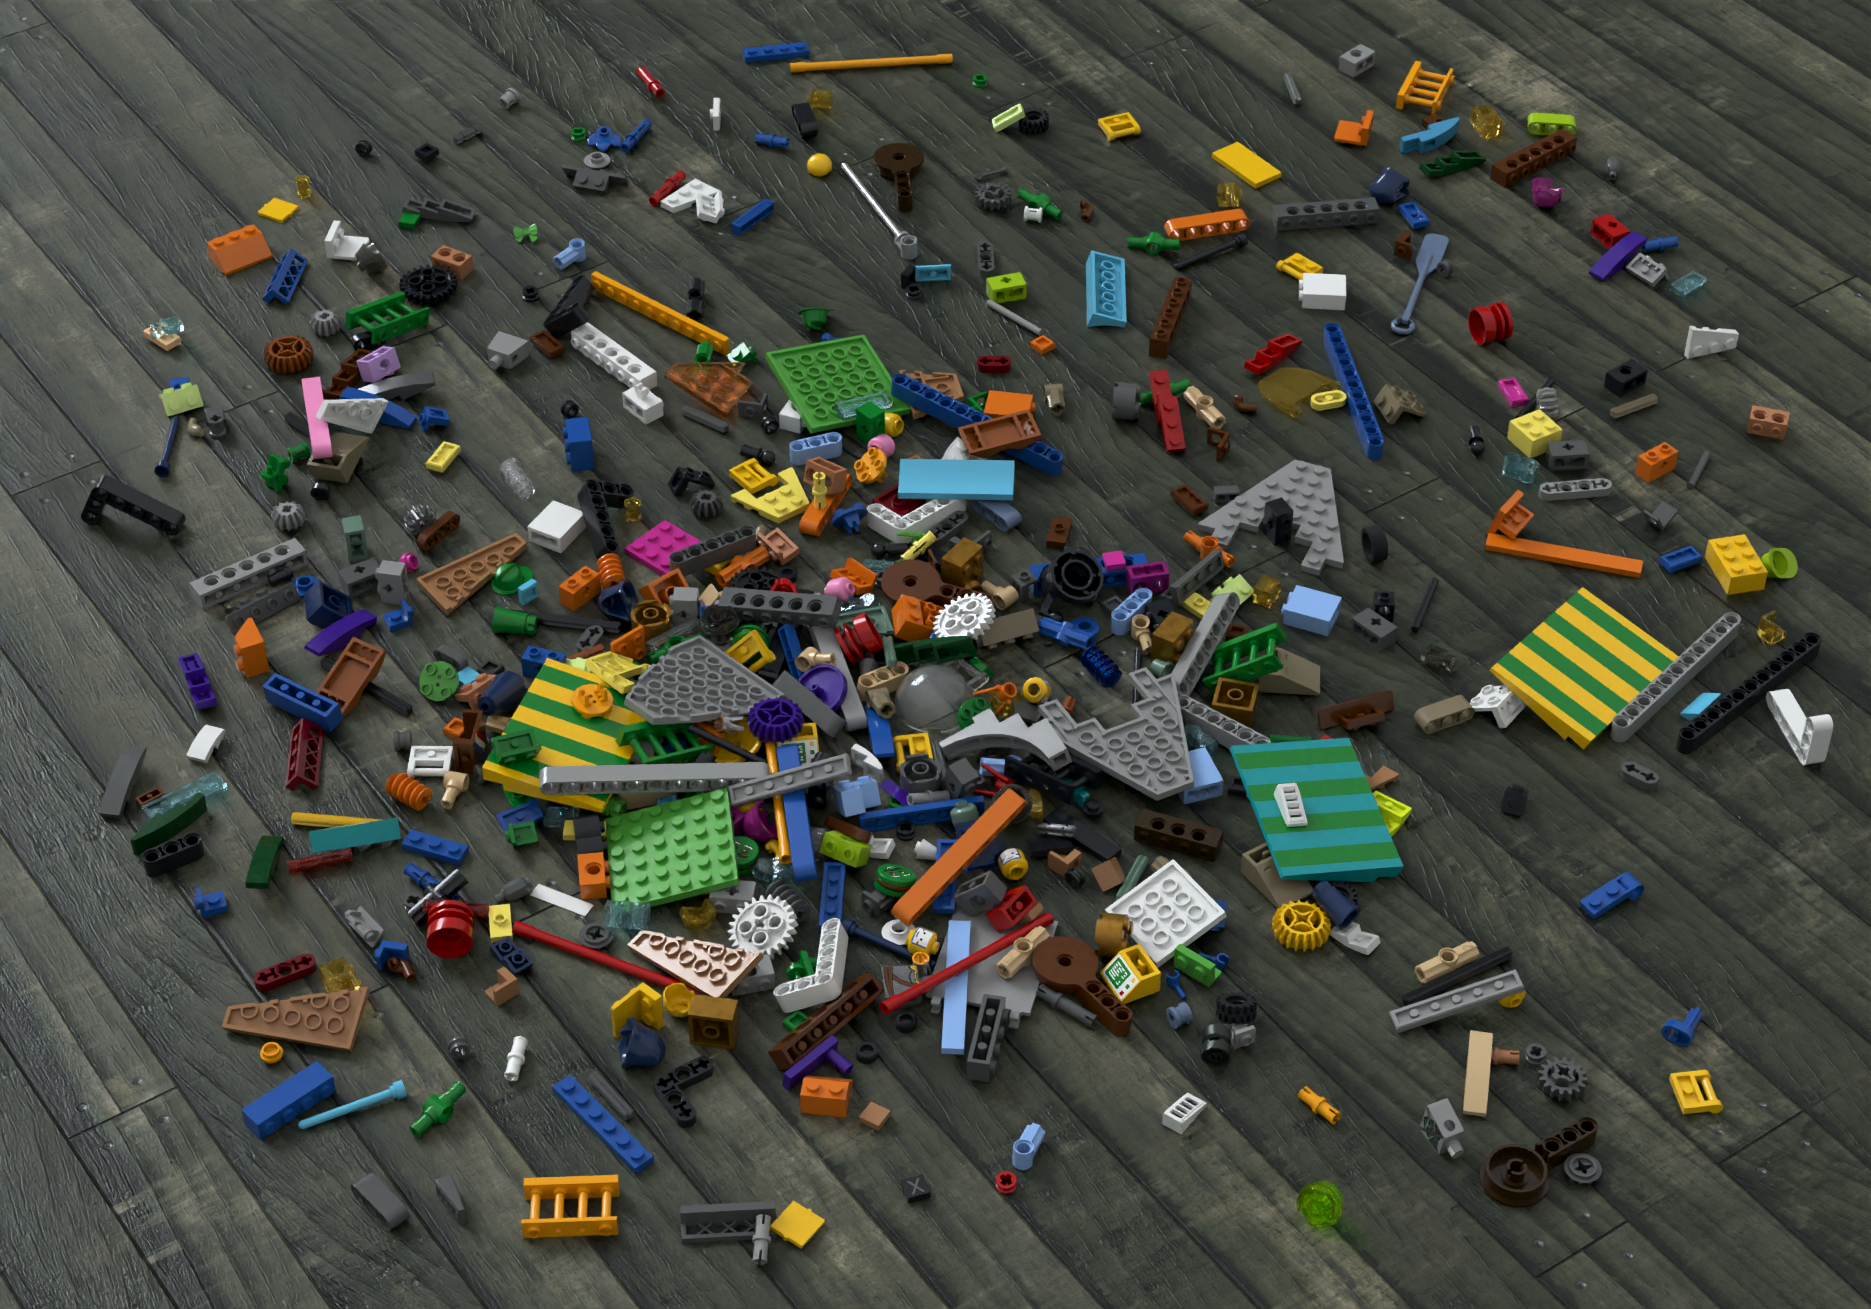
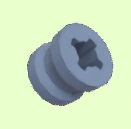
(1179, 1015)

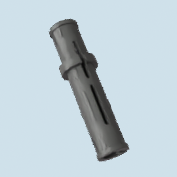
(1059, 1001)

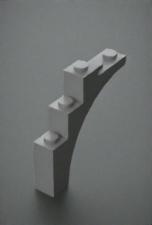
(1012, 733)

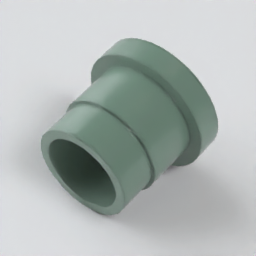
(1161, 668)

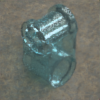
(1518, 467)

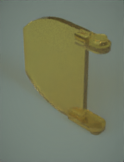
(1293, 385)

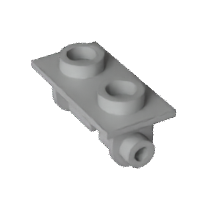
(364, 925)

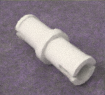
(515, 1058)

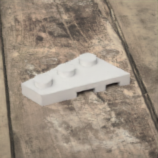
(686, 196)
(1708, 341)

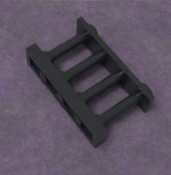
(1054, 786)

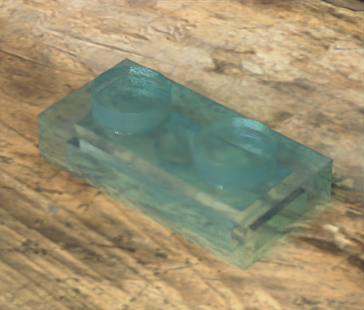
(1688, 284)

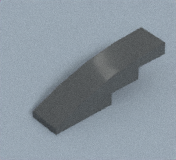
(444, 211)
(402, 386)
(122, 781)

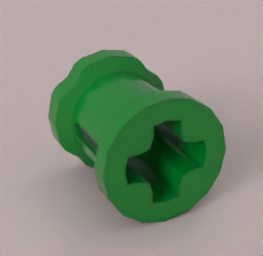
(303, 449)

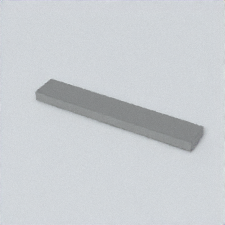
(790, 780)
(1456, 1001)

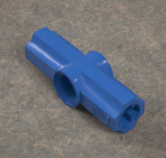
(1065, 633)

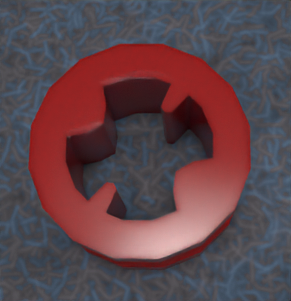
(1006, 1175)

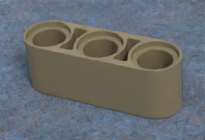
(1444, 714)

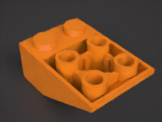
(914, 618)

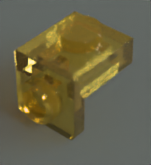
(698, 917)

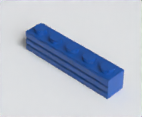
(752, 217)
(791, 648)

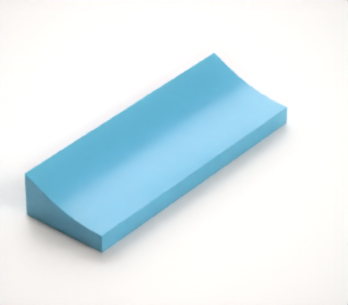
(1105, 290)
(956, 479)

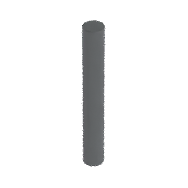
(1699, 469)

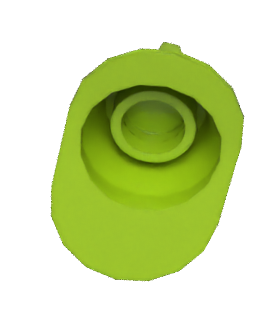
(1780, 563)

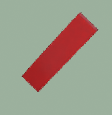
(1273, 354)

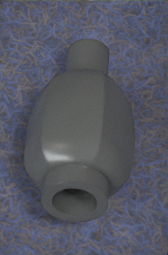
(1613, 167)
(514, 889)

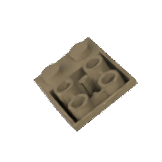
(346, 454)
(1296, 677)
(1261, 871)

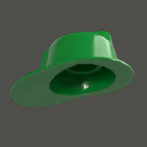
(814, 317)
(509, 578)

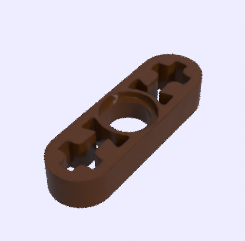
(438, 531)
(848, 829)

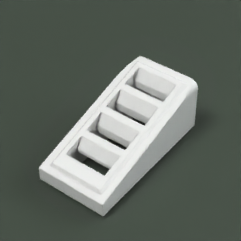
(1287, 792)
(1181, 1124)

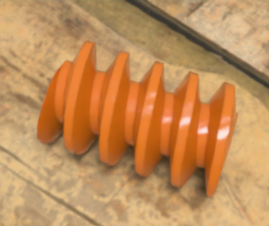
(610, 570)
(408, 791)

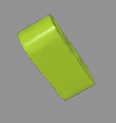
(1545, 119)

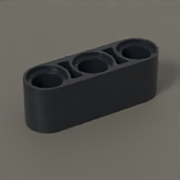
(804, 119)
(173, 854)

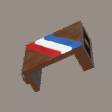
(470, 750)

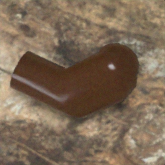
(1242, 406)

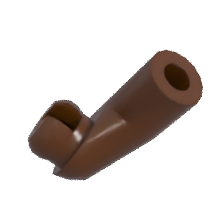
(1087, 210)
(403, 967)

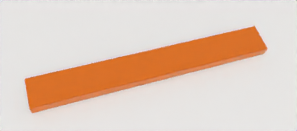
(1564, 555)

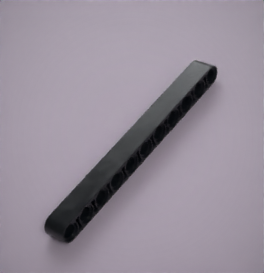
(1748, 693)

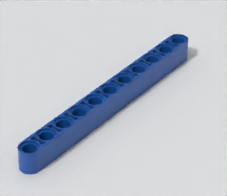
(1351, 385)
(958, 415)

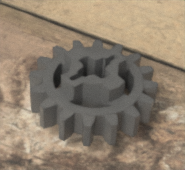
(992, 195)
(1562, 1078)

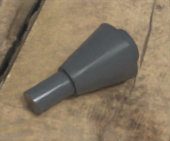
(867, 665)

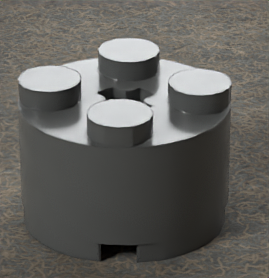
(1125, 401)
(920, 774)

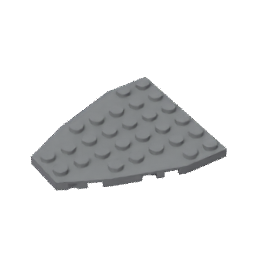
(696, 686)

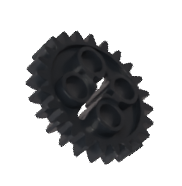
(428, 284)
(754, 579)

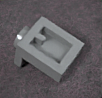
(1241, 1034)

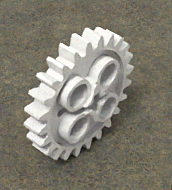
(965, 617)
(764, 926)

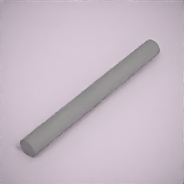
(1014, 317)

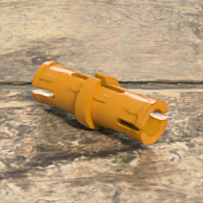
(1319, 1105)

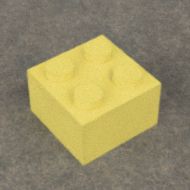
(1533, 432)

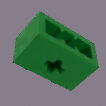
(869, 422)

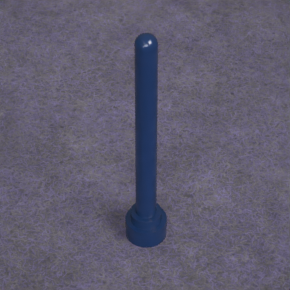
(162, 467)
(853, 929)

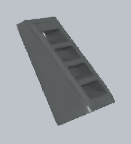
(449, 1194)

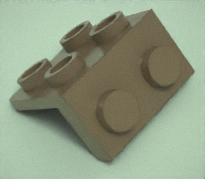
(1393, 401)

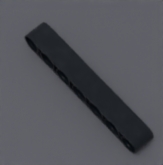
(773, 670)

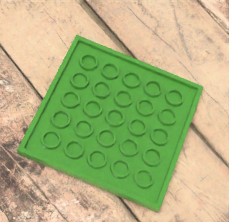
(829, 373)
(673, 850)

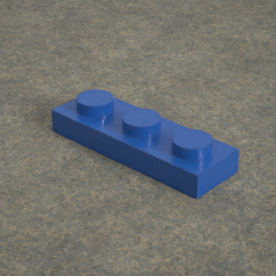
(435, 847)

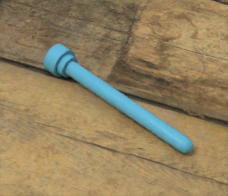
(395, 1091)

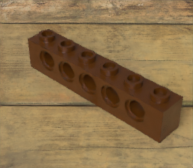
(1533, 158)
(1170, 317)
(826, 1021)

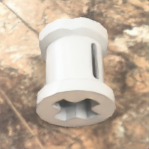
(1033, 214)

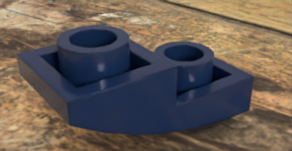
(511, 956)

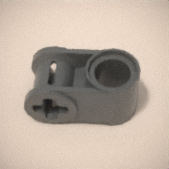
(216, 421)

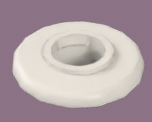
(898, 938)

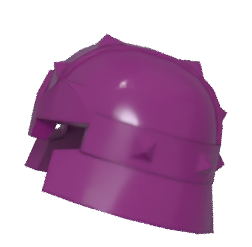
(1543, 195)
(757, 825)

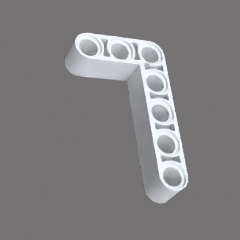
(920, 520)
(1808, 735)
(829, 974)

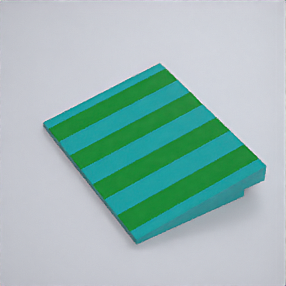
(1344, 825)

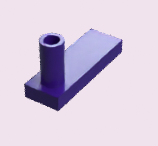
(812, 1061)

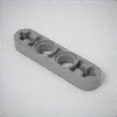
(1553, 490)

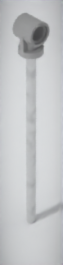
(904, 241)

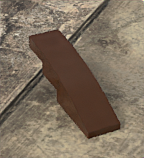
(347, 376)

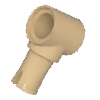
(1001, 596)
(1141, 632)
(812, 657)
(453, 784)

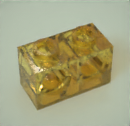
(1486, 121)
(339, 976)

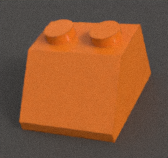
(663, 587)
(250, 650)
(825, 1096)

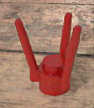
(784, 585)
(1000, 780)

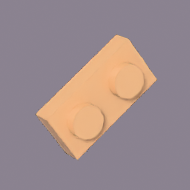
(164, 341)

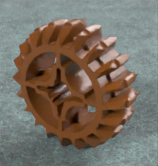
(288, 354)

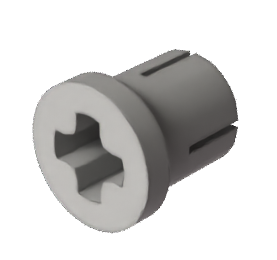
(509, 98)

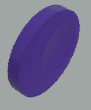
(827, 684)

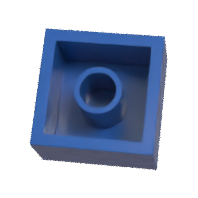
(578, 444)

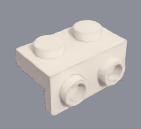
(710, 207)

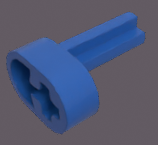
(1683, 1031)

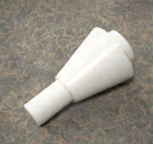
(925, 850)

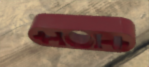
(280, 980)

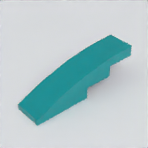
(354, 835)

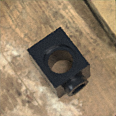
(1384, 604)

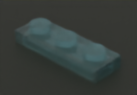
(847, 408)

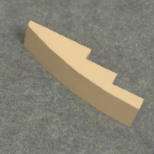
(1477, 1073)

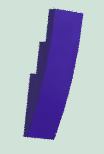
(1615, 257)
(337, 634)
(197, 681)

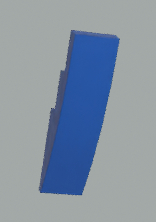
(393, 413)
(879, 734)

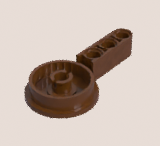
(922, 582)
(1071, 967)

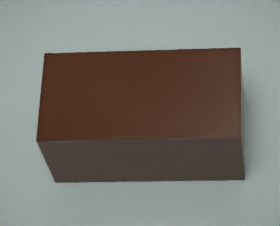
(148, 797)

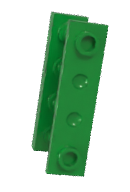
(384, 307)
(1244, 646)
(645, 731)

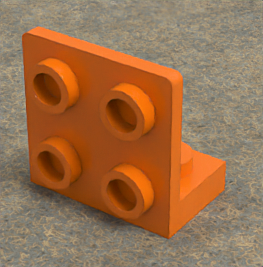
(1355, 132)
(631, 644)

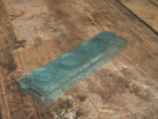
(207, 785)

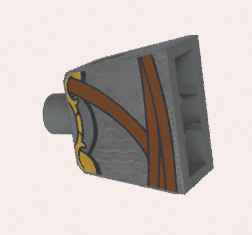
(899, 979)

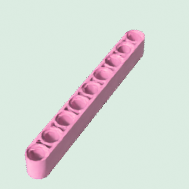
(317, 428)

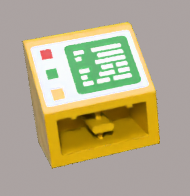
(806, 741)
(1131, 974)

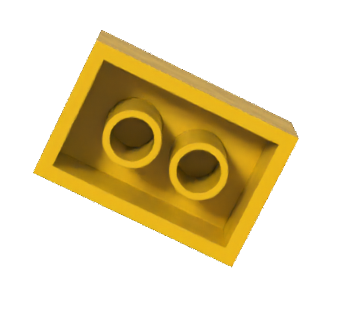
(1736, 564)

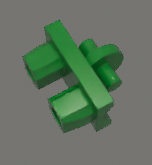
(274, 473)
(803, 968)

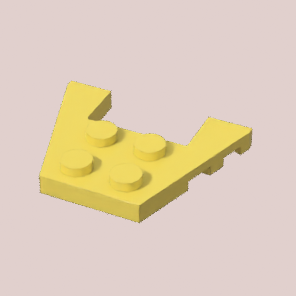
(780, 503)
(615, 670)

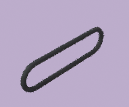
(851, 439)

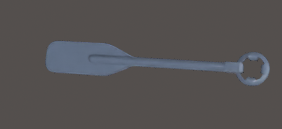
(1429, 256)

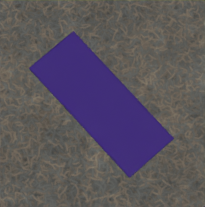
(895, 791)

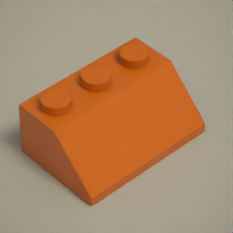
(238, 250)

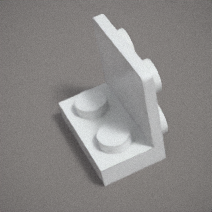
(341, 246)
(1500, 701)

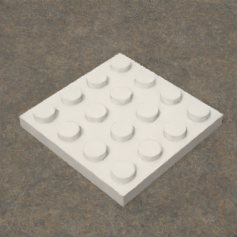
(1168, 912)

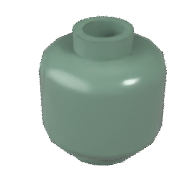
(964, 812)

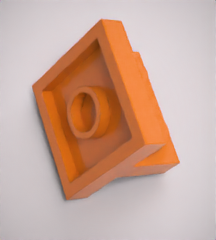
(1511, 517)

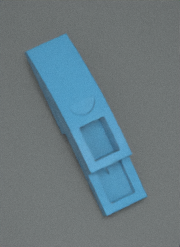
(1432, 138)

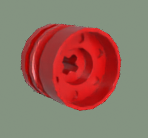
(1490, 323)
(858, 638)
(450, 929)

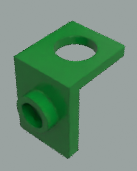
(973, 404)

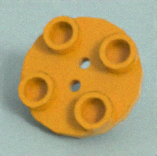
(871, 466)
(592, 700)

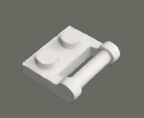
(430, 756)

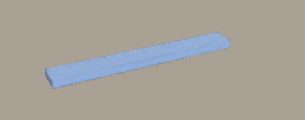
(956, 989)

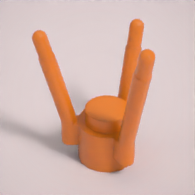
(1003, 693)

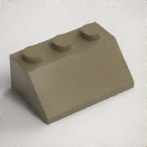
(1008, 628)

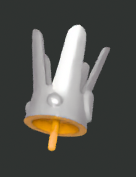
(921, 960)

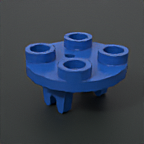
(850, 517)

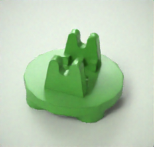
(430, 679)

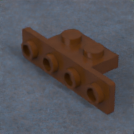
(1357, 712)

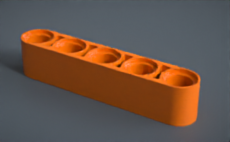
(1207, 224)
(815, 519)

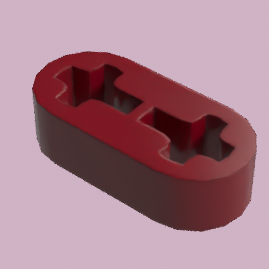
(993, 364)

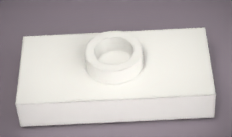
(715, 113)

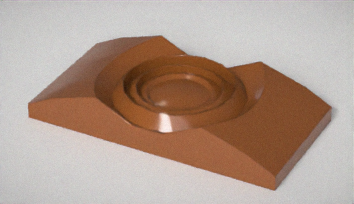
(1000, 433)
(351, 674)

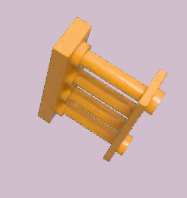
(1413, 80)
(570, 1188)

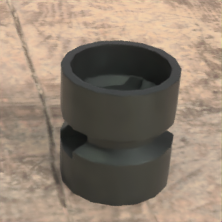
(1216, 1045)

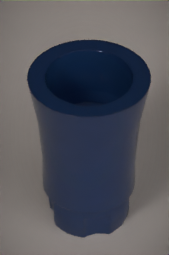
(1335, 904)

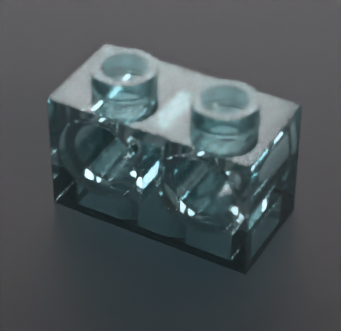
(626, 915)

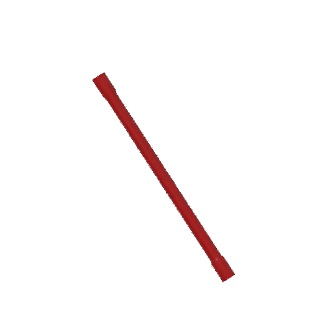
(532, 933)
(899, 1000)

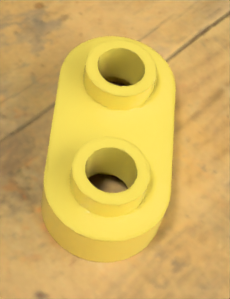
(1328, 400)

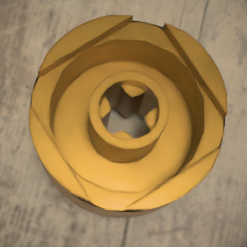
(653, 617)
(1112, 933)

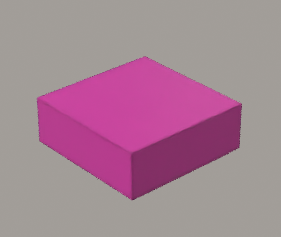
(1113, 560)

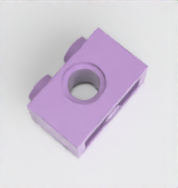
(378, 364)

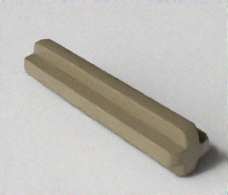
(1633, 406)

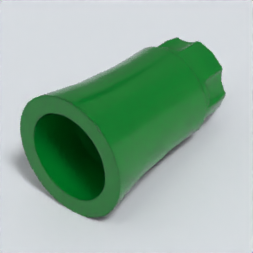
(513, 622)

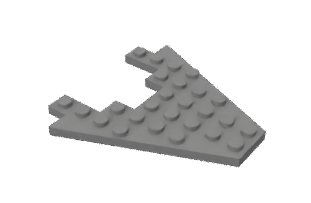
(1311, 496)
(1143, 752)

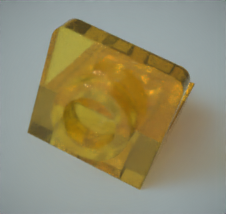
(820, 99)

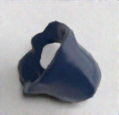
(1386, 186)
(618, 600)
(644, 1048)

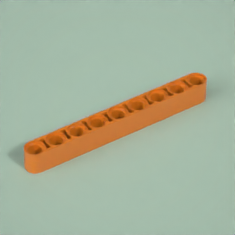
(958, 857)

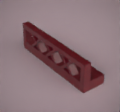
(300, 751)

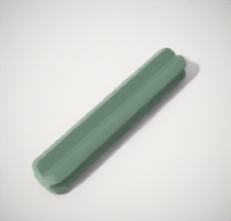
(889, 651)
(1133, 876)

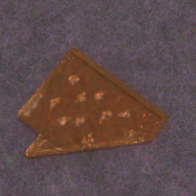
(712, 383)

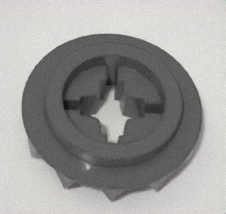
(592, 930)
(1585, 1162)

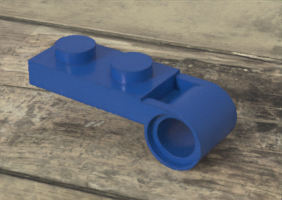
(1612, 894)

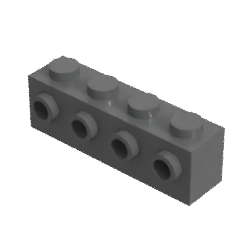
(986, 1038)

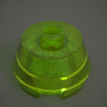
(1321, 1203)

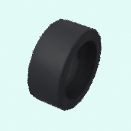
(1374, 543)

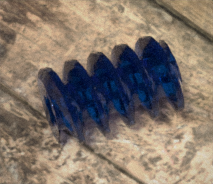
(1100, 666)

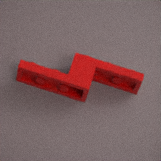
(1167, 411)

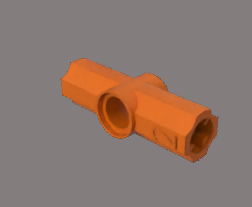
(754, 558)

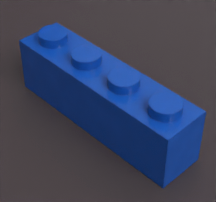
(302, 702)
(288, 1100)

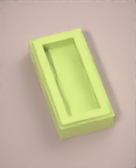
(1008, 117)

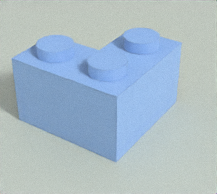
(855, 796)

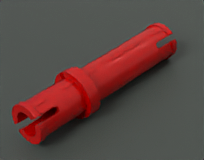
(652, 84)
(677, 179)

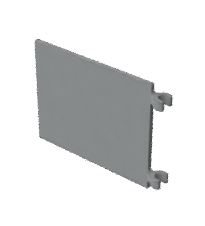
(983, 977)

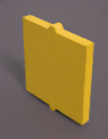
(278, 210)
(797, 1224)

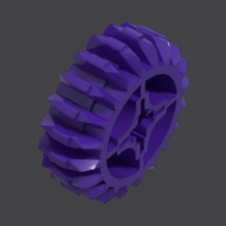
(775, 720)

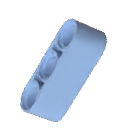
(824, 446)
(1135, 604)

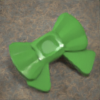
(531, 232)

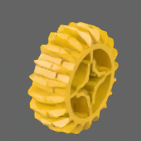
(1301, 929)

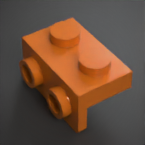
(858, 574)

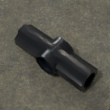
(695, 299)
(445, 889)

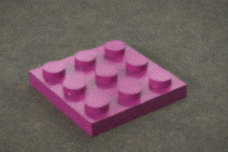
(657, 545)

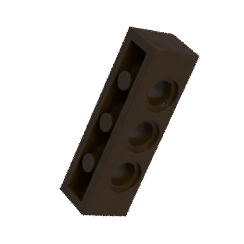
(1178, 835)

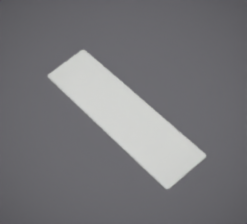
(561, 900)

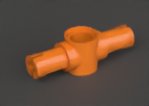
(1206, 545)

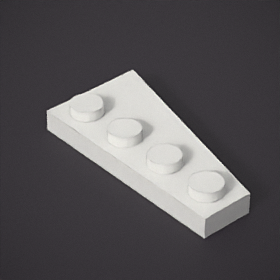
(353, 413)

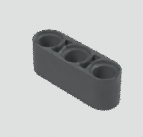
(380, 1201)

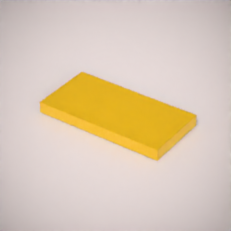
(1246, 165)

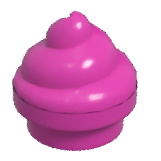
(410, 560)

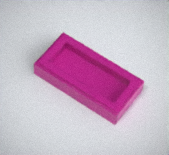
(1513, 392)

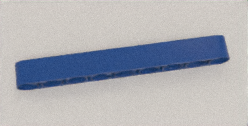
(797, 820)

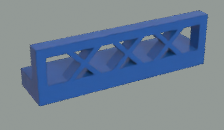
(282, 272)

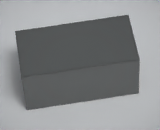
(1225, 493)

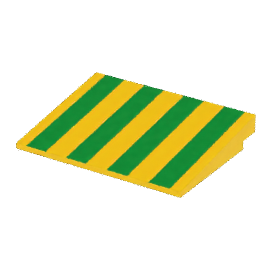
(1582, 667)
(563, 735)

